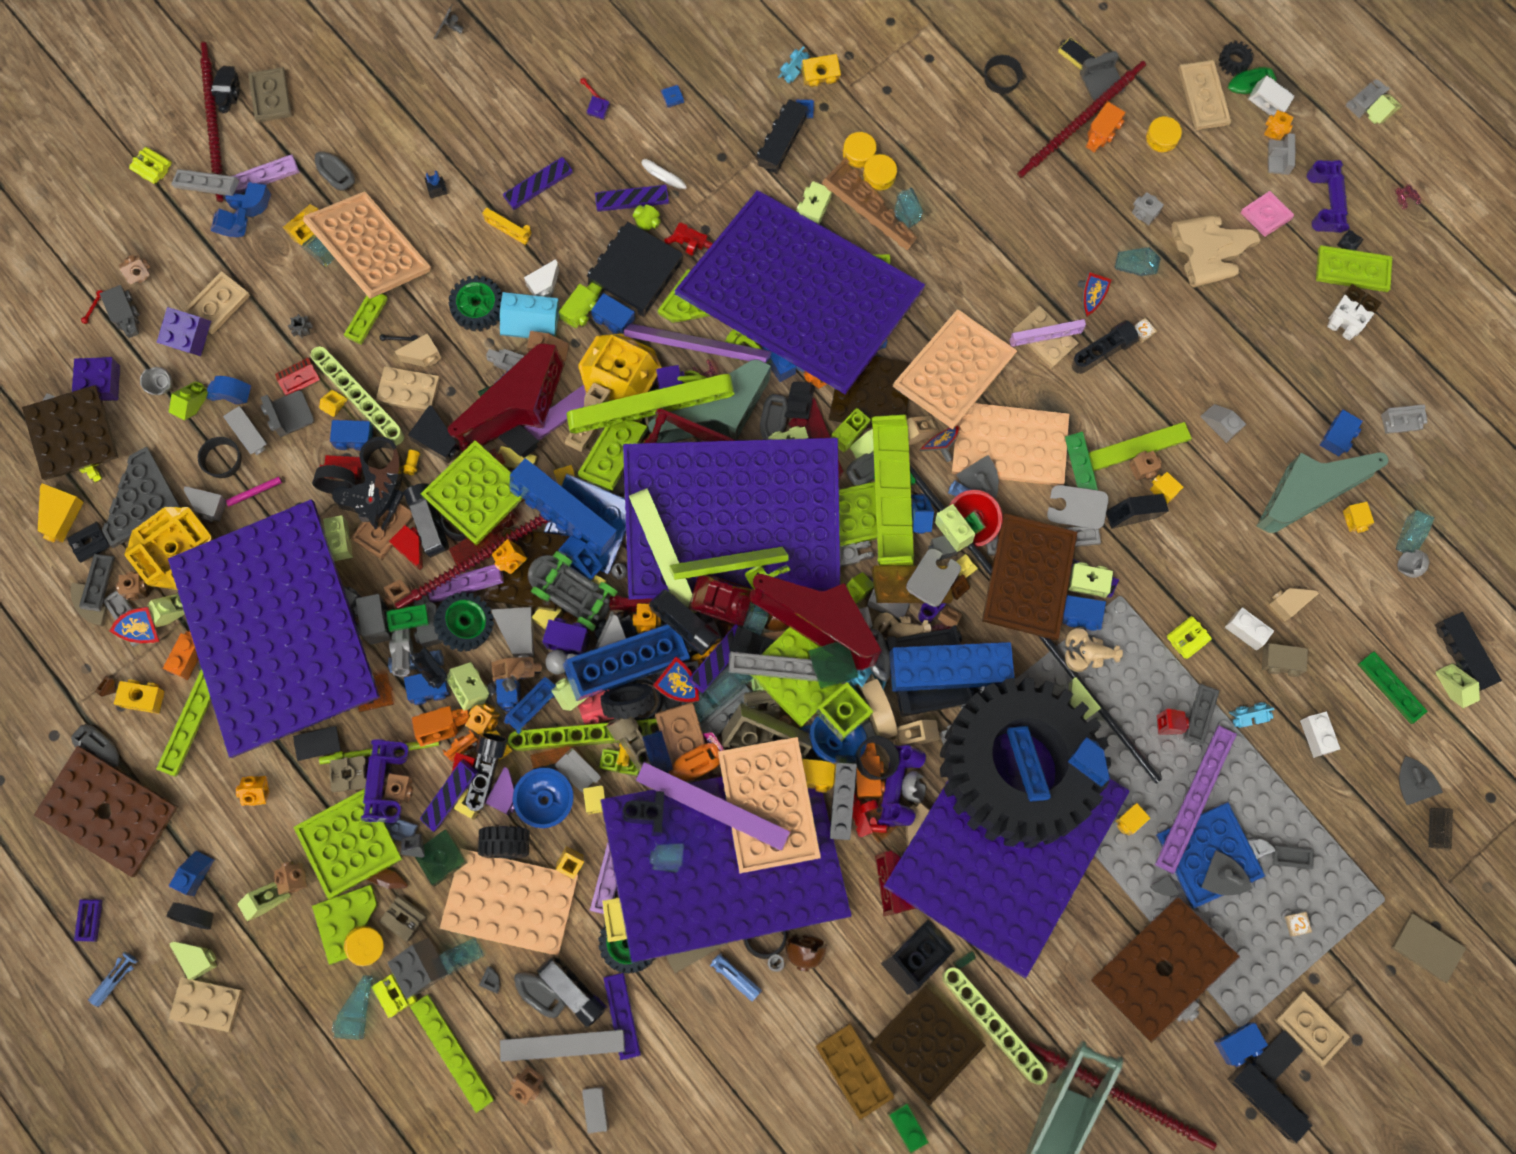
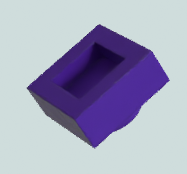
(598, 108)

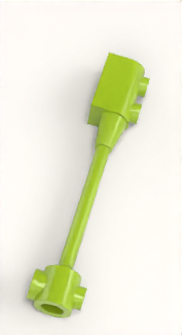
(584, 298)

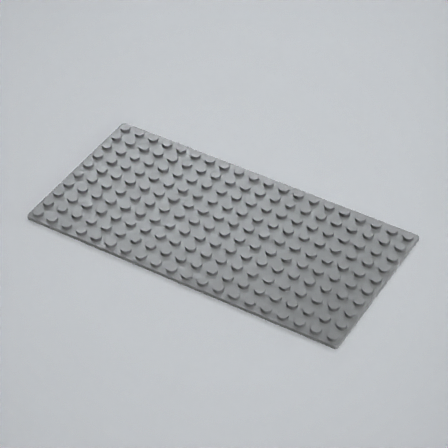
(1253, 922)

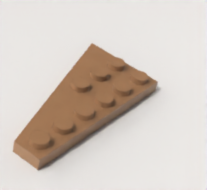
(867, 202)

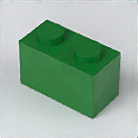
(907, 1127)

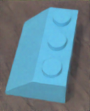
(528, 313)

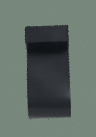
(641, 817)

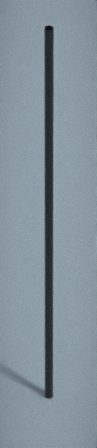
(1051, 647)

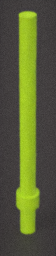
(367, 752)

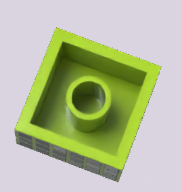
(844, 711)

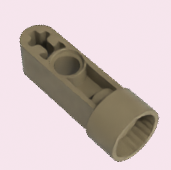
(625, 731)

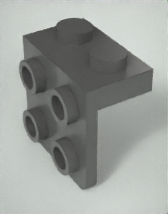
(1100, 74)
(287, 413)

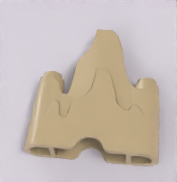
(1210, 248)

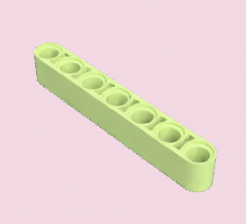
(354, 388)
(660, 544)
(1003, 1029)

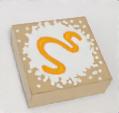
(1144, 330)
(1298, 924)

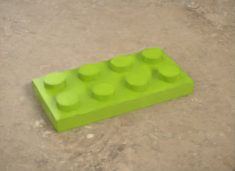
(1354, 267)
(606, 458)

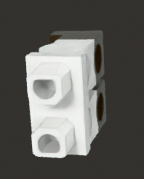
(1348, 317)

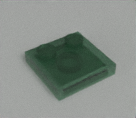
(832, 664)
(441, 858)

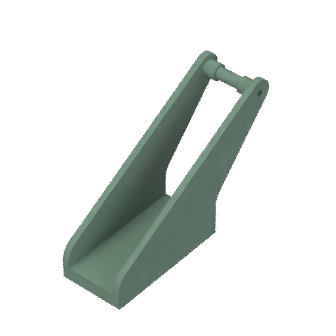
(724, 415)
(1312, 484)
(1068, 1116)

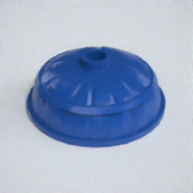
(822, 738)
(540, 784)

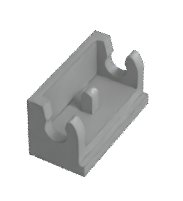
(1367, 98)
(1404, 419)

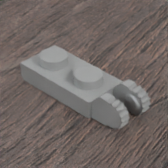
(850, 556)

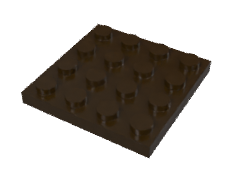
(872, 392)
(70, 432)
(516, 586)
(927, 1045)

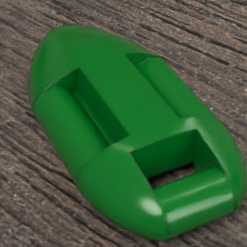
(1246, 81)

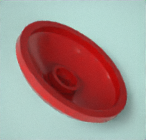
(986, 507)

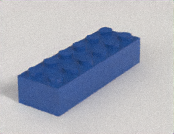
(561, 507)
(624, 661)
(950, 666)

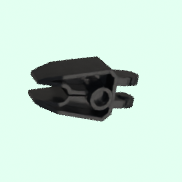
(226, 88)

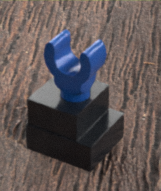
(435, 185)

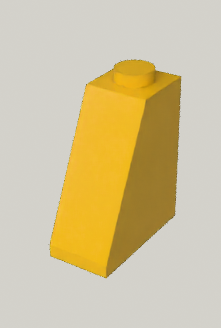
(56, 513)

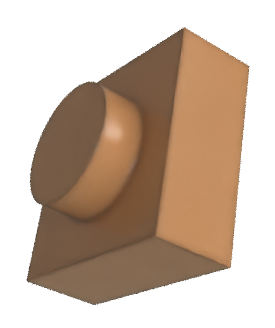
(950, 616)

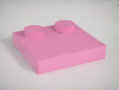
(1267, 213)

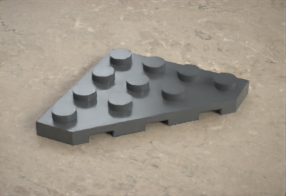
(139, 497)

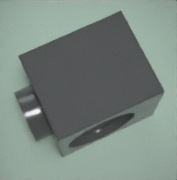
(943, 546)

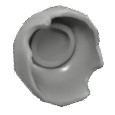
(156, 381)
(1413, 563)
(912, 788)

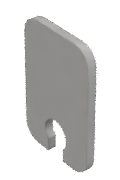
(1082, 509)
(931, 582)

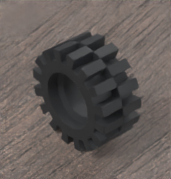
(1239, 50)

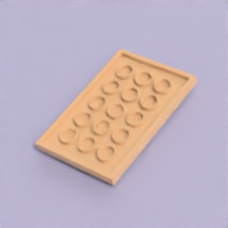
(367, 244)
(954, 369)
(1019, 441)
(773, 786)
(509, 903)

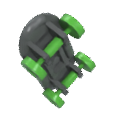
(557, 581)

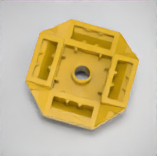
(613, 350)
(153, 539)

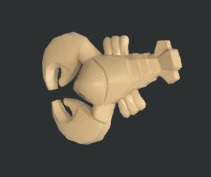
(901, 629)
(1090, 650)

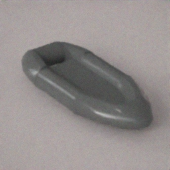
(334, 170)
(773, 416)
(864, 469)
(882, 667)
(96, 743)
(538, 994)

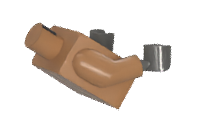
(511, 670)

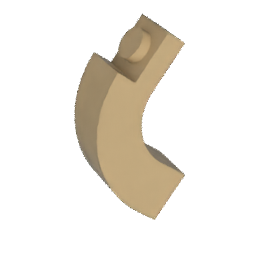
(595, 395)
(882, 717)

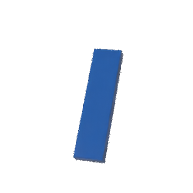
(1028, 763)

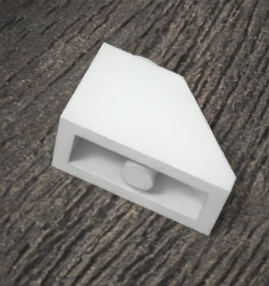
(543, 280)

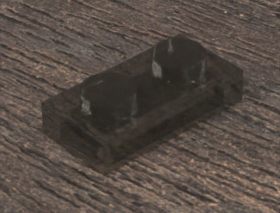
(1440, 828)

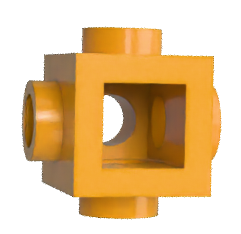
(1278, 125)
(509, 556)
(645, 619)
(482, 718)
(253, 790)

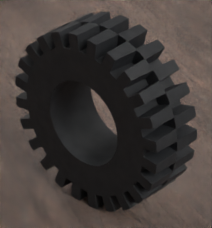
(984, 792)

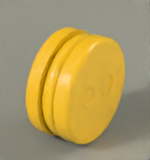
(1163, 134)
(859, 148)
(880, 172)
(363, 945)

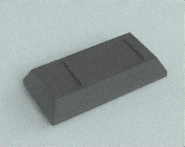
(1293, 857)

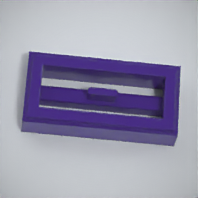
(95, 923)

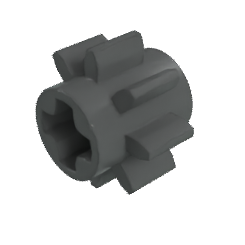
(299, 321)

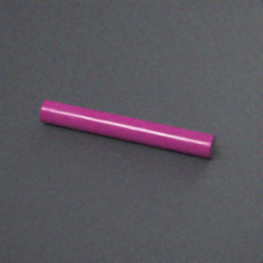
(253, 491)

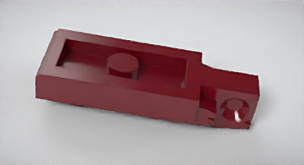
(626, 604)

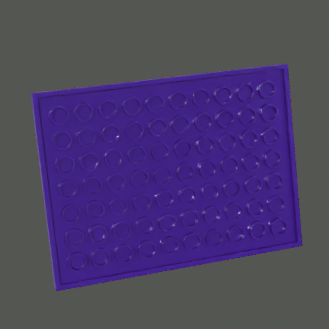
(800, 291)
(737, 501)
(272, 628)
(993, 892)
(708, 896)

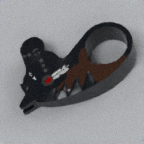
(376, 494)

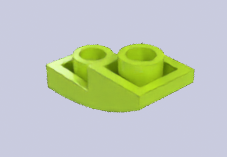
(609, 760)

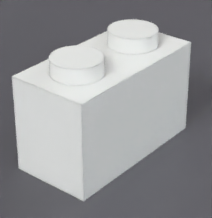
(1270, 96)
(1249, 629)
(1320, 734)

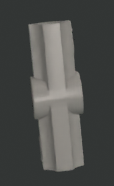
(400, 650)

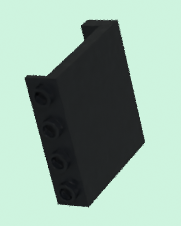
(635, 267)
(926, 701)

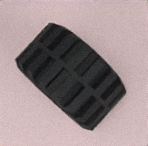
(503, 842)

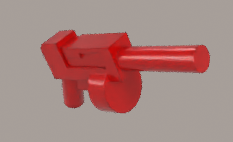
(692, 237)
(864, 824)

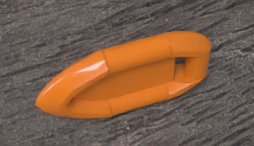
(696, 762)

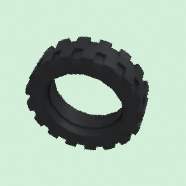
(640, 698)

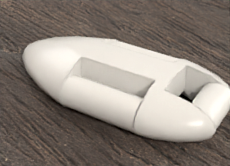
(663, 175)

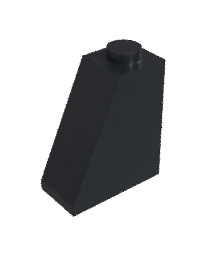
(434, 436)
(1137, 510)

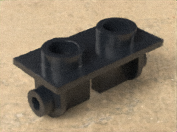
(432, 671)

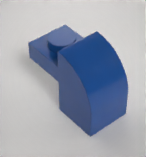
(254, 200)
(229, 223)
(228, 389)

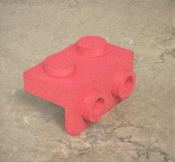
(592, 711)

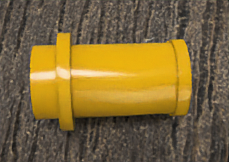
(411, 462)
(623, 756)

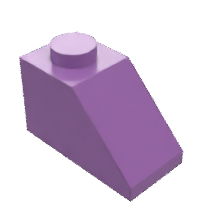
(502, 793)

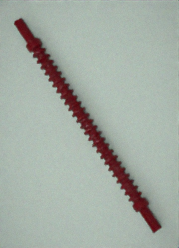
(211, 112)
(1082, 118)
(416, 594)
(1190, 1133)

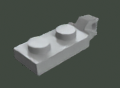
(504, 358)

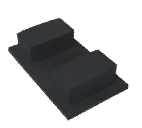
(800, 400)
(519, 441)
(749, 642)
(316, 743)
(1278, 1055)

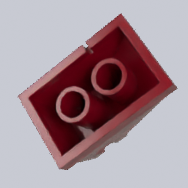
(720, 599)
(890, 902)

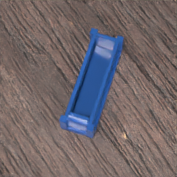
(530, 705)

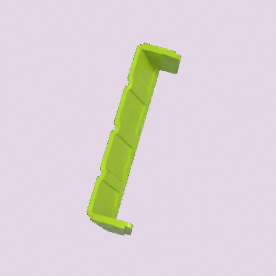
(893, 490)

